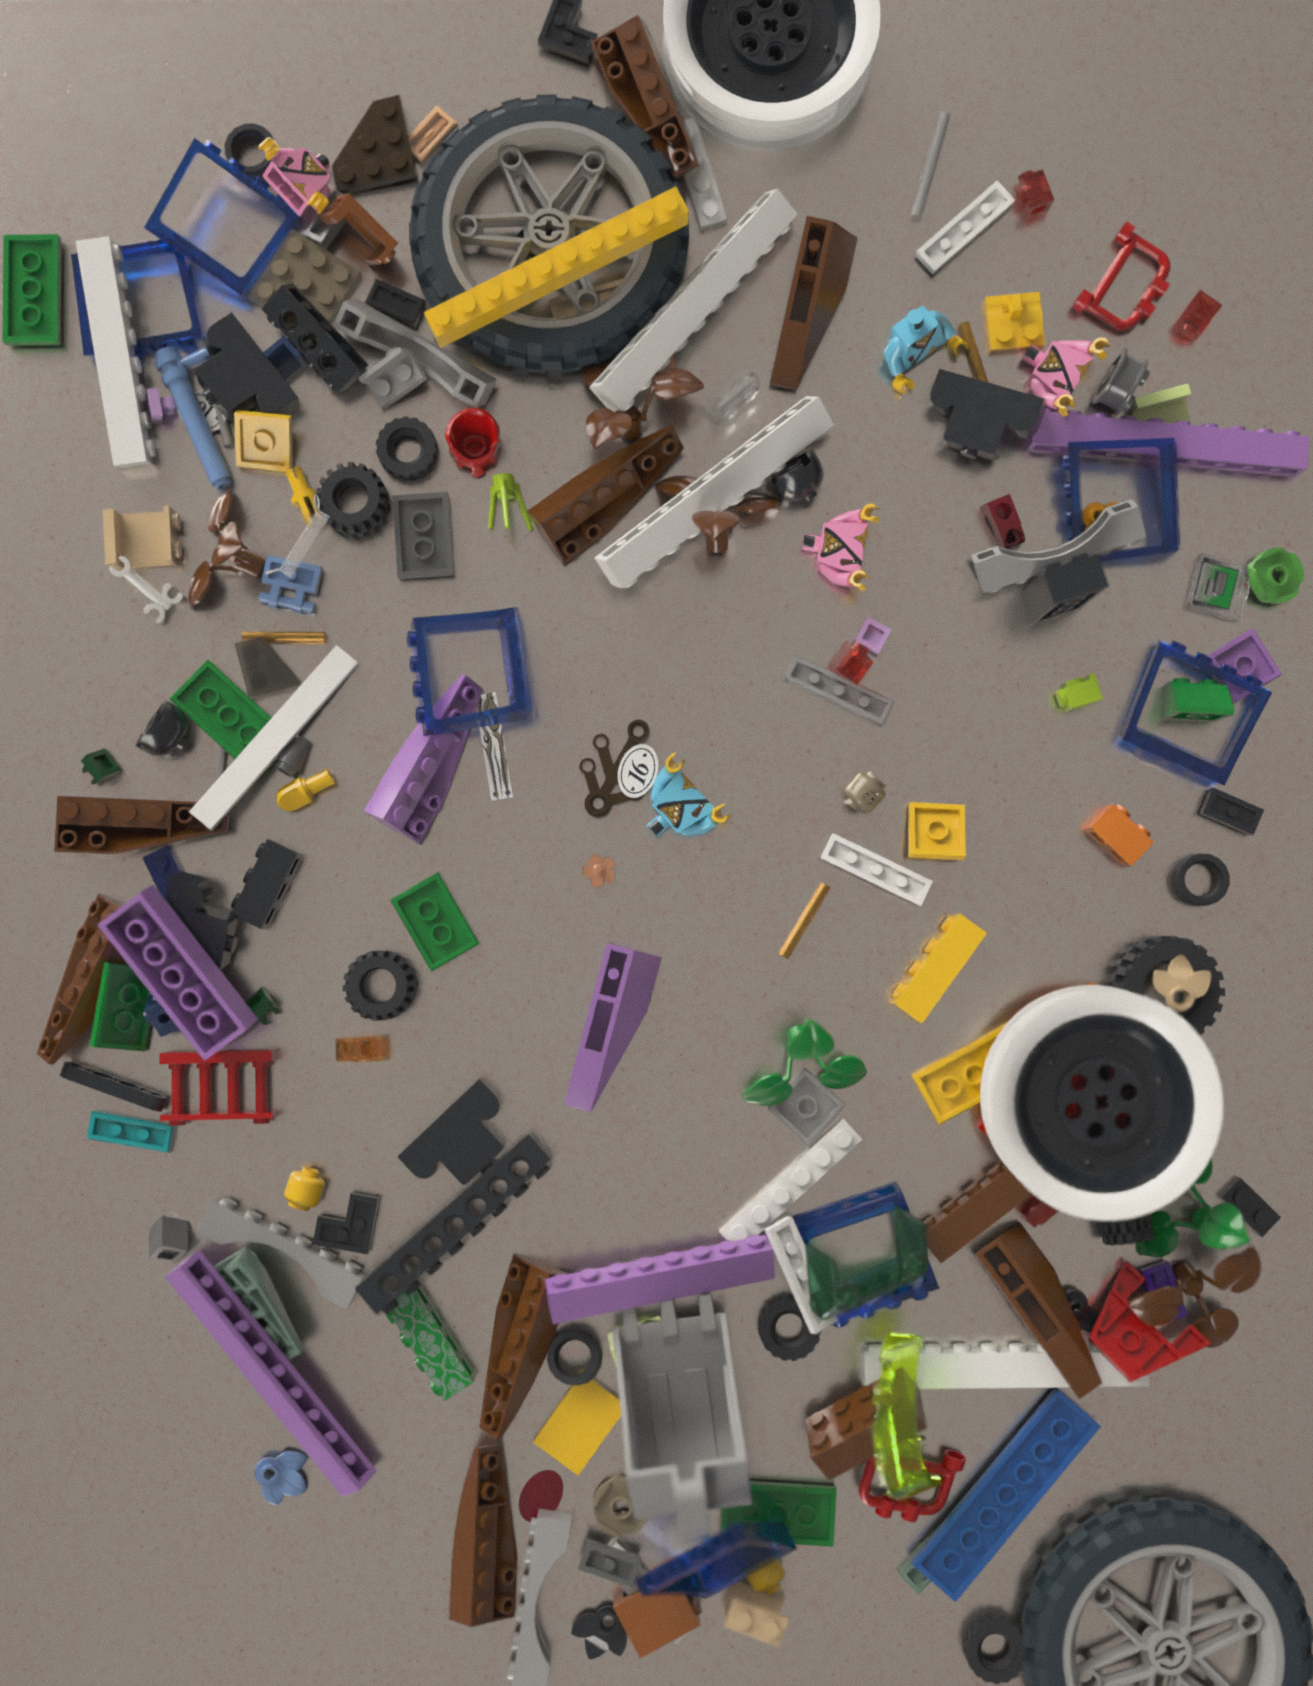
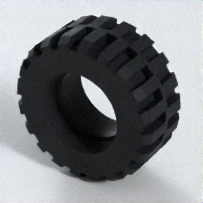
(1163, 949)

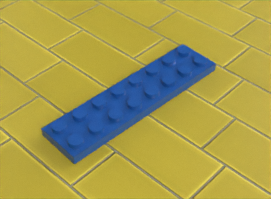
(1005, 1494)

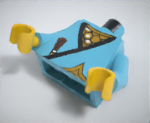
(915, 339)
(681, 804)

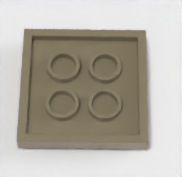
(313, 270)

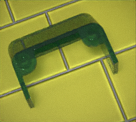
(835, 1298)

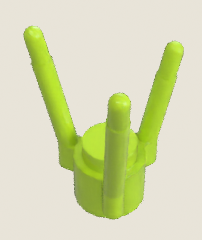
(503, 489)

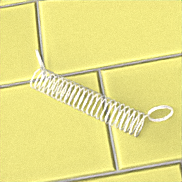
(275, 570)

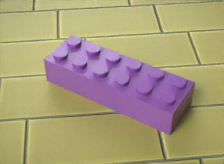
(178, 972)

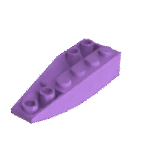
(424, 768)
(612, 1020)

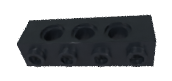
(279, 311)

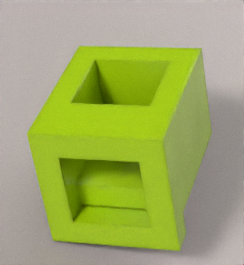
(1079, 693)

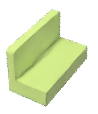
(1163, 404)

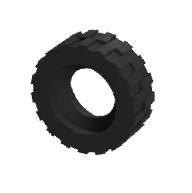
(407, 427)
(767, 1330)
(973, 1638)

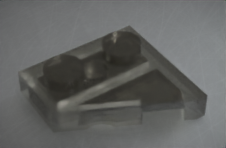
(263, 668)

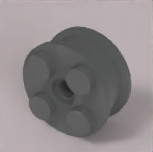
(1121, 381)

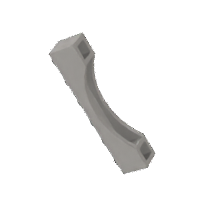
(381, 331)
(1114, 528)
(333, 1278)
(550, 1542)

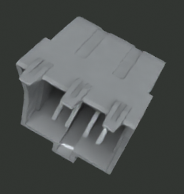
(680, 1417)

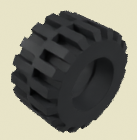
(347, 478)
(356, 989)

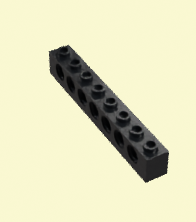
(372, 1287)

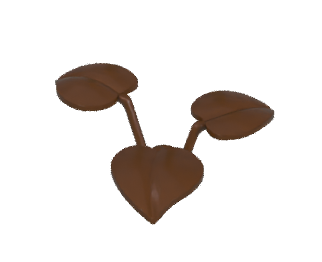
(608, 425)
(718, 524)
(228, 547)
(1234, 1272)

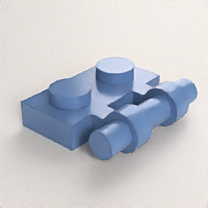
(304, 580)

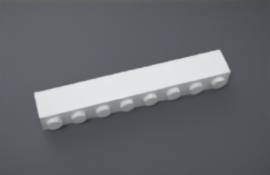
(115, 352)

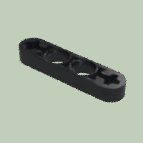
(113, 1086)

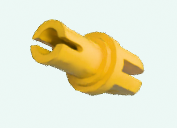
(302, 494)
(301, 790)

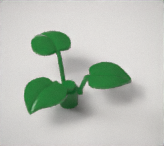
(805, 1043)
(1218, 1226)

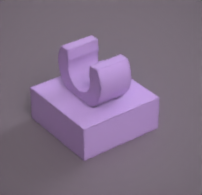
(158, 406)

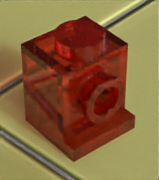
(1034, 193)
(1202, 306)

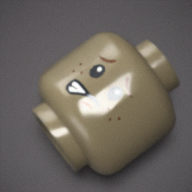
(865, 792)

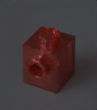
(852, 661)

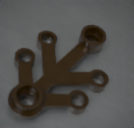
(610, 772)

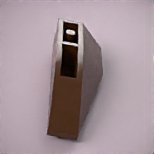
(645, 91)
(814, 297)
(602, 494)
(124, 824)
(80, 985)
(1041, 1303)
(518, 1343)
(483, 1545)

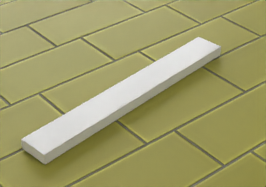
(273, 738)

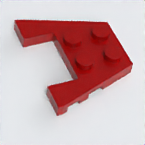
(1128, 1341)

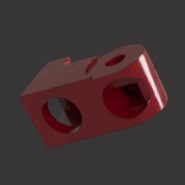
(1004, 522)

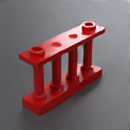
(232, 1061)

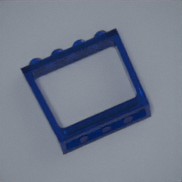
(136, 252)
(194, 253)
(1169, 492)
(508, 624)
(1212, 770)
(855, 1210)
(719, 1561)

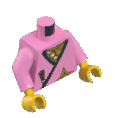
(297, 176)
(1061, 369)
(842, 546)

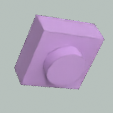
(873, 635)

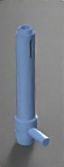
(176, 379)

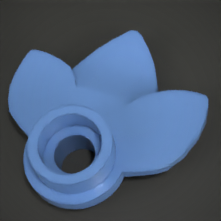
(285, 1479)

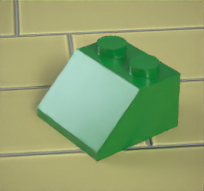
(1196, 700)

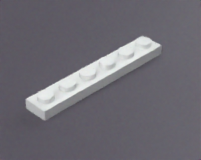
(792, 1182)

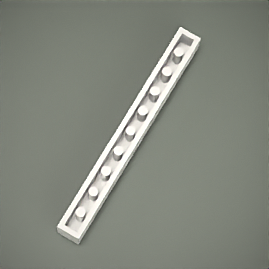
(693, 301)
(715, 491)
(991, 1367)

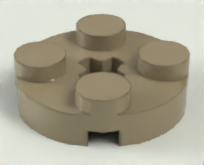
(604, 1508)

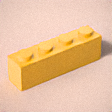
(938, 968)

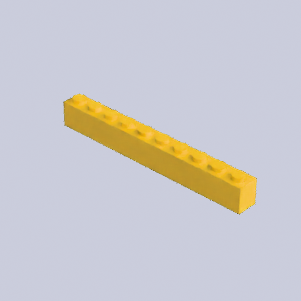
(557, 267)

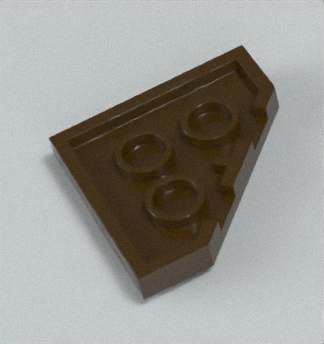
(376, 150)

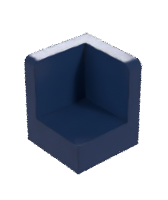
(285, 358)

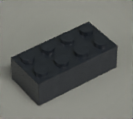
(1064, 587)

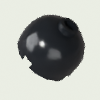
(798, 478)
(164, 731)

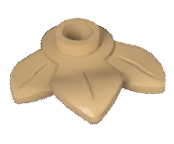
(1181, 979)

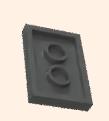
(422, 535)

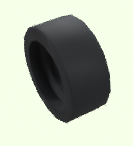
(241, 134)
(1221, 873)
(553, 1354)

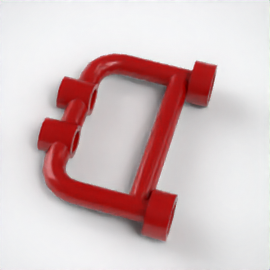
(1157, 287)
(911, 1508)

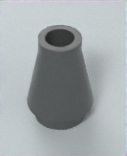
(293, 756)

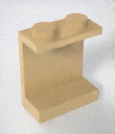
(142, 538)
(754, 1613)

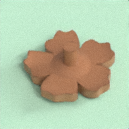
(599, 870)

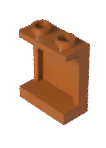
(349, 209)
(656, 1619)

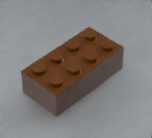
(843, 1432)

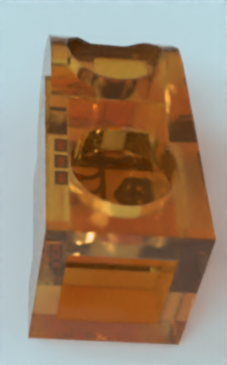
(363, 1048)

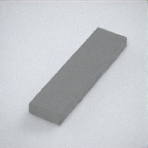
(838, 690)

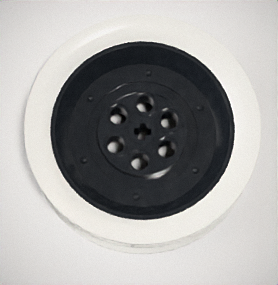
(760, 100)
(1170, 1113)

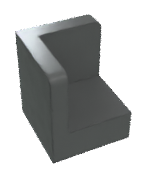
(168, 1239)

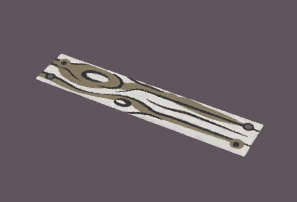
(494, 752)

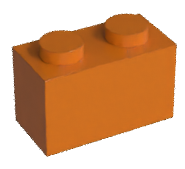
(1120, 835)

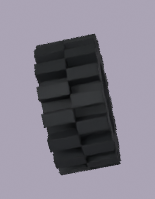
(1127, 1230)

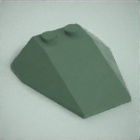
(256, 1291)

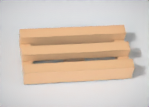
(436, 143)

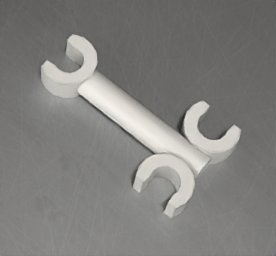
(161, 601)

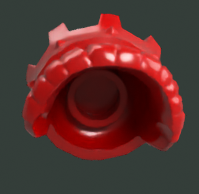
(473, 439)

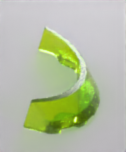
(895, 1425)

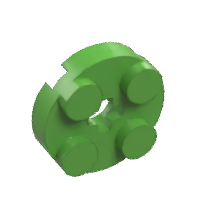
(1261, 577)

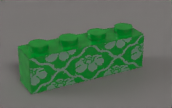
(431, 1344)

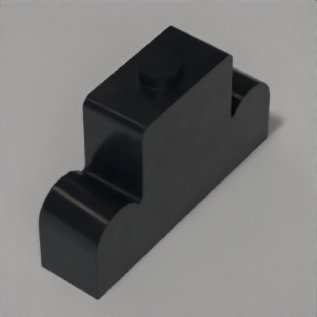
(241, 374)
(983, 413)
(209, 925)
(459, 1137)

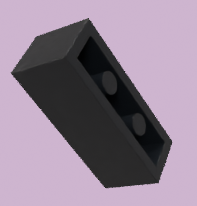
(265, 883)

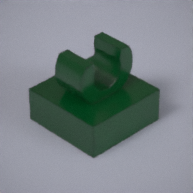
(100, 766)
(260, 1004)

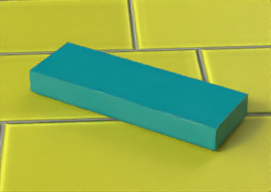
(130, 1131)

